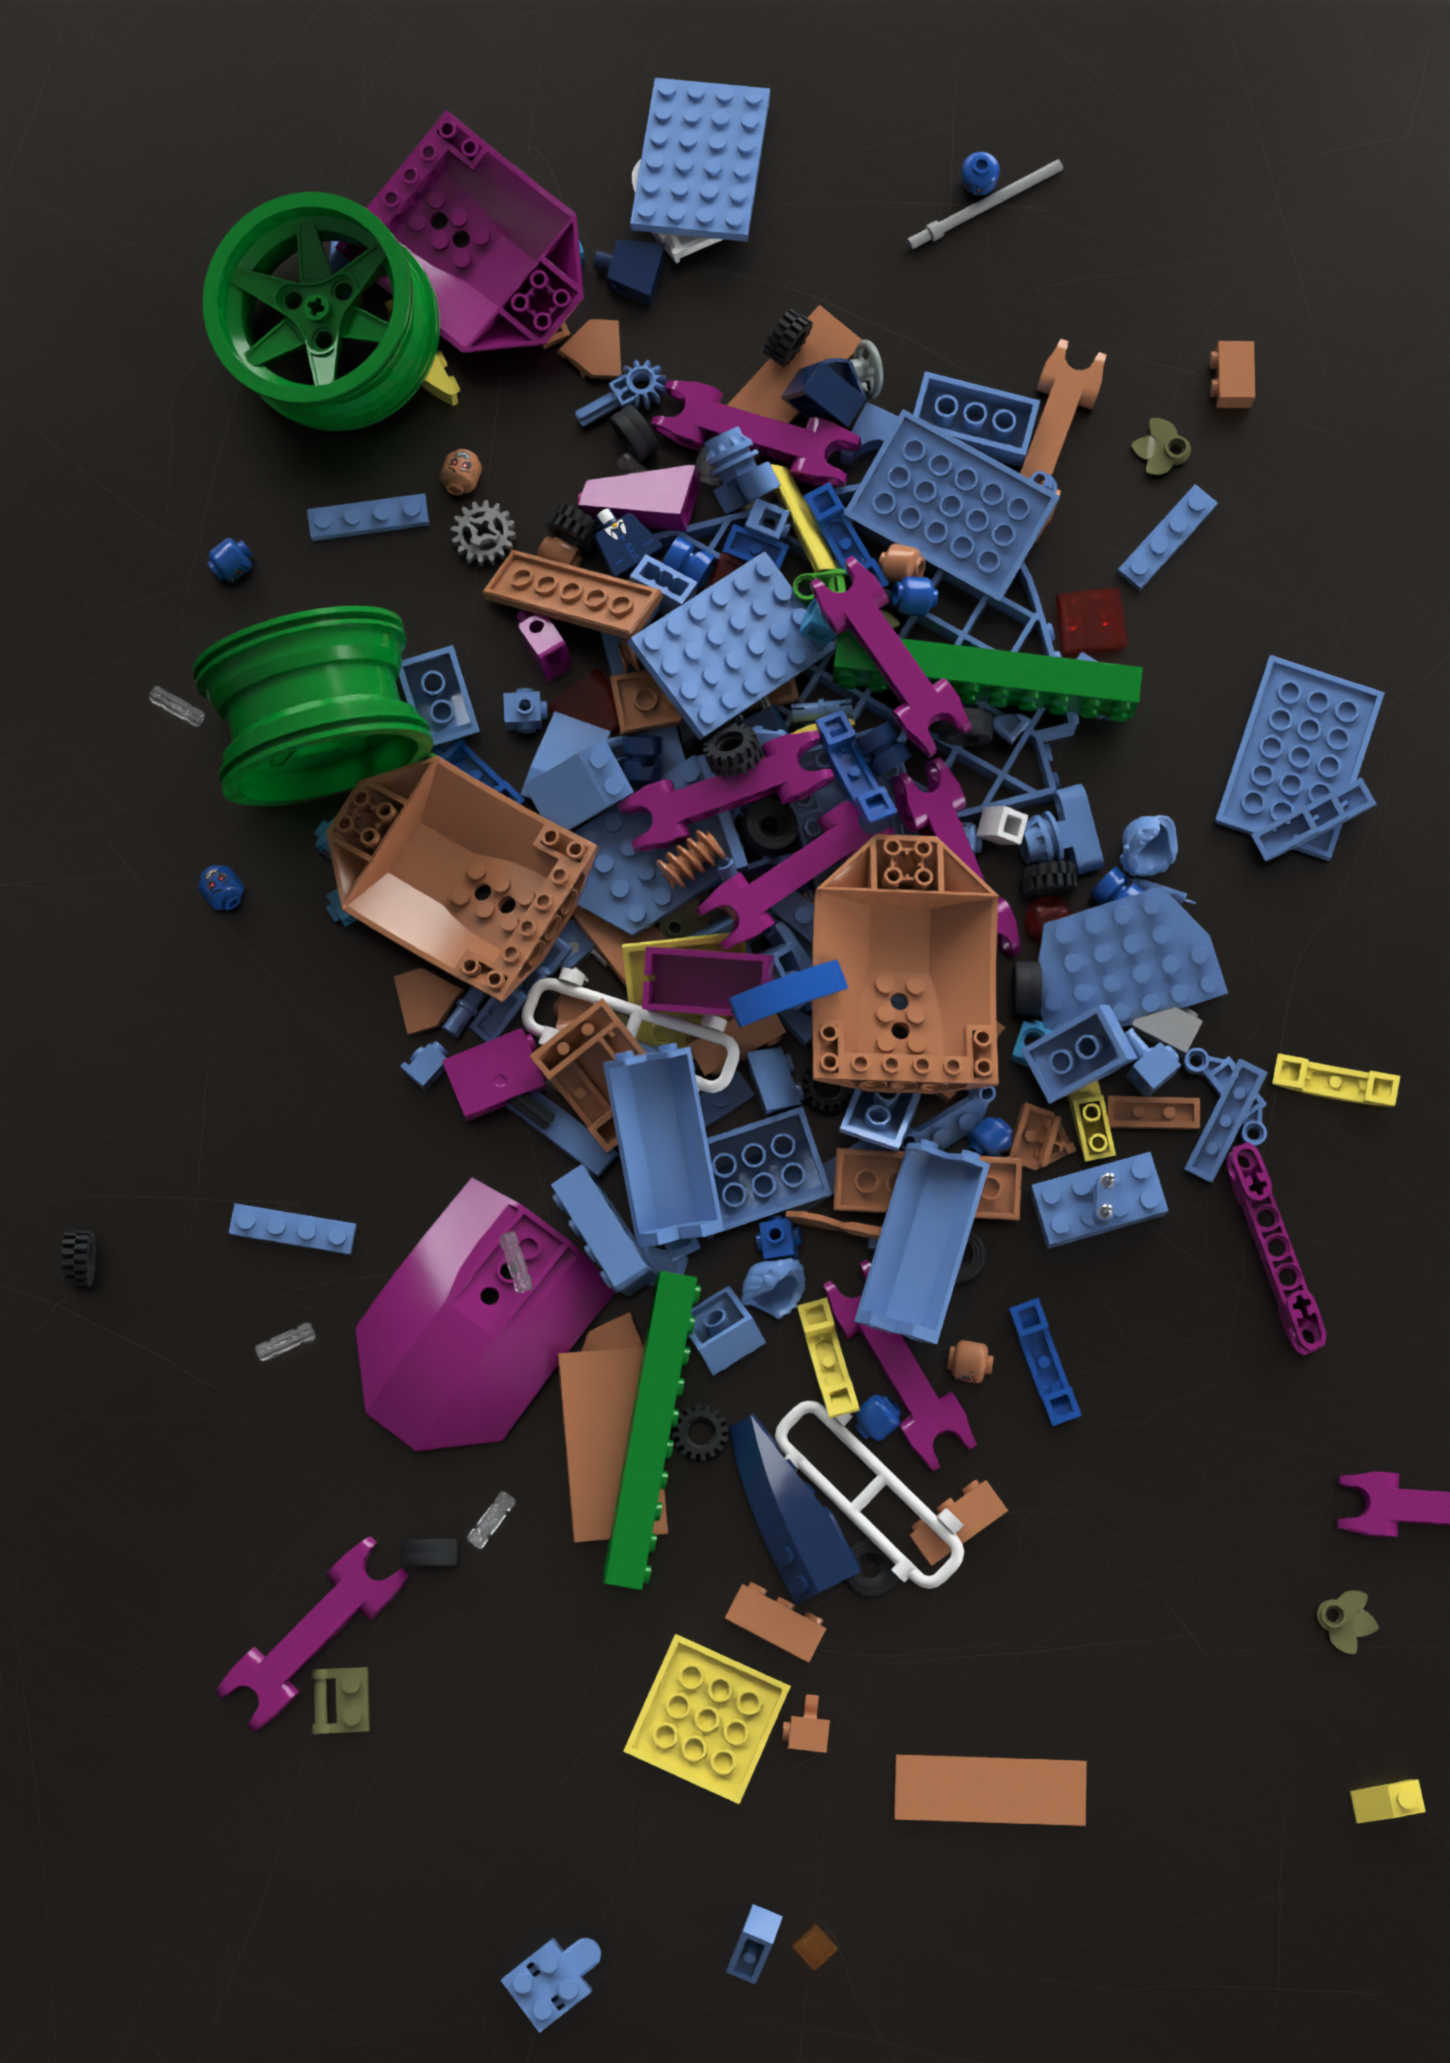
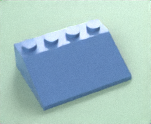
(766, 1168)

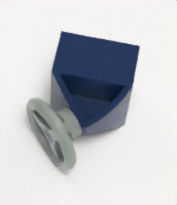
(836, 386)

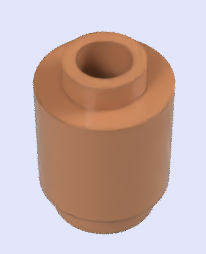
(560, 551)

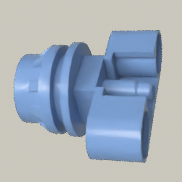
(738, 470)
(1075, 830)

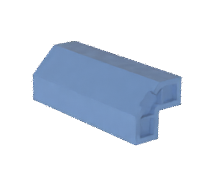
(663, 1145)
(922, 1242)

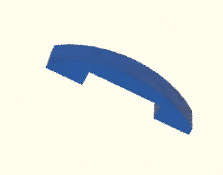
(838, 531)
(465, 759)
(852, 769)
(787, 992)
(1044, 1362)

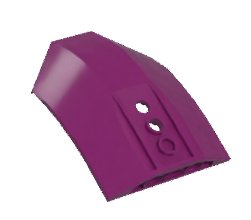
(523, 249)
(463, 1371)

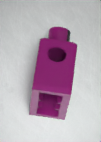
(544, 644)

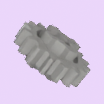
(488, 522)

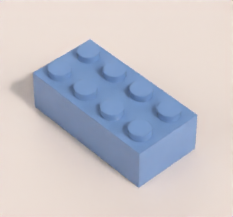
(979, 416)
(1066, 1202)
(604, 1230)

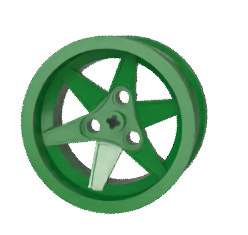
(243, 273)
(311, 704)

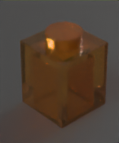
(814, 1946)

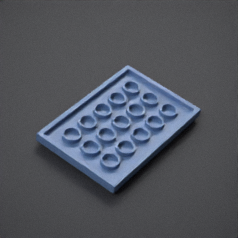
(700, 159)
(951, 505)
(729, 646)
(1297, 747)

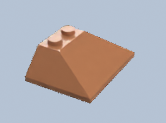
(575, 1066)

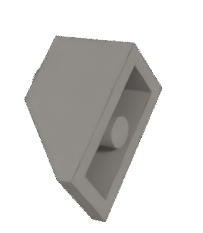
(1169, 1027)

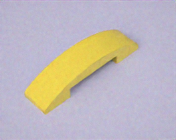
(1336, 1082)
(827, 1358)

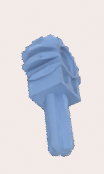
(625, 393)

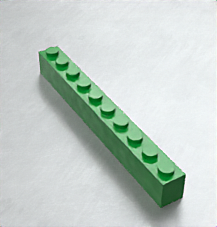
(650, 1430)

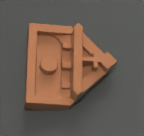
(595, 349)
(425, 999)
(1039, 1138)
(614, 1334)

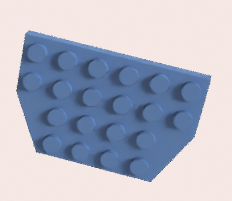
(627, 885)
(1129, 955)

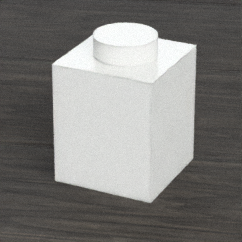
(1002, 825)

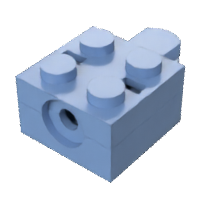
(552, 1980)

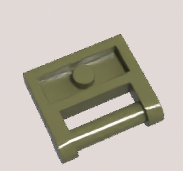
(351, 1700)

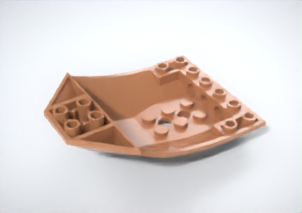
(422, 844)
(915, 926)

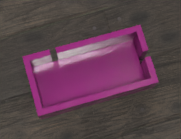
(701, 979)

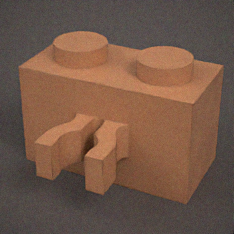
(807, 1731)

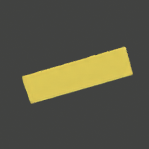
(802, 521)

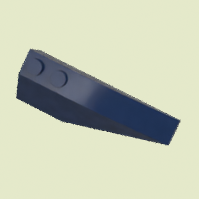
(792, 1521)

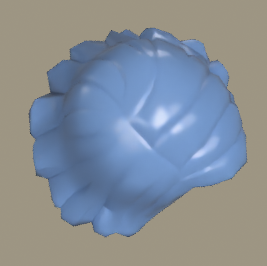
(1149, 845)
(774, 1286)

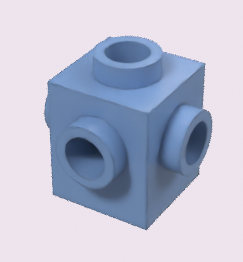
(524, 710)

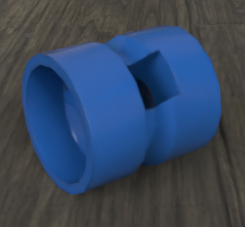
(689, 562)
(1113, 887)

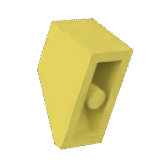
(1387, 1801)

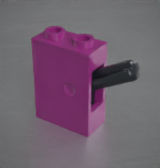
(499, 1076)

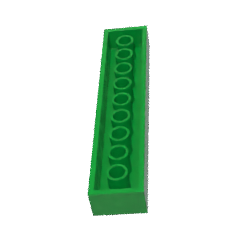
(1005, 678)

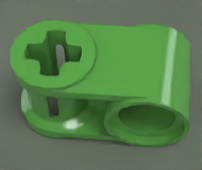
(830, 578)

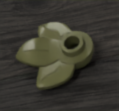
(1156, 447)
(686, 919)
(1351, 1620)

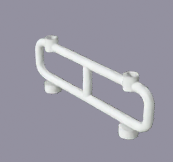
(571, 983)
(944, 1524)

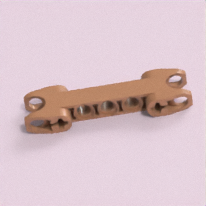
(1066, 392)

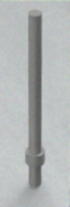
(937, 229)

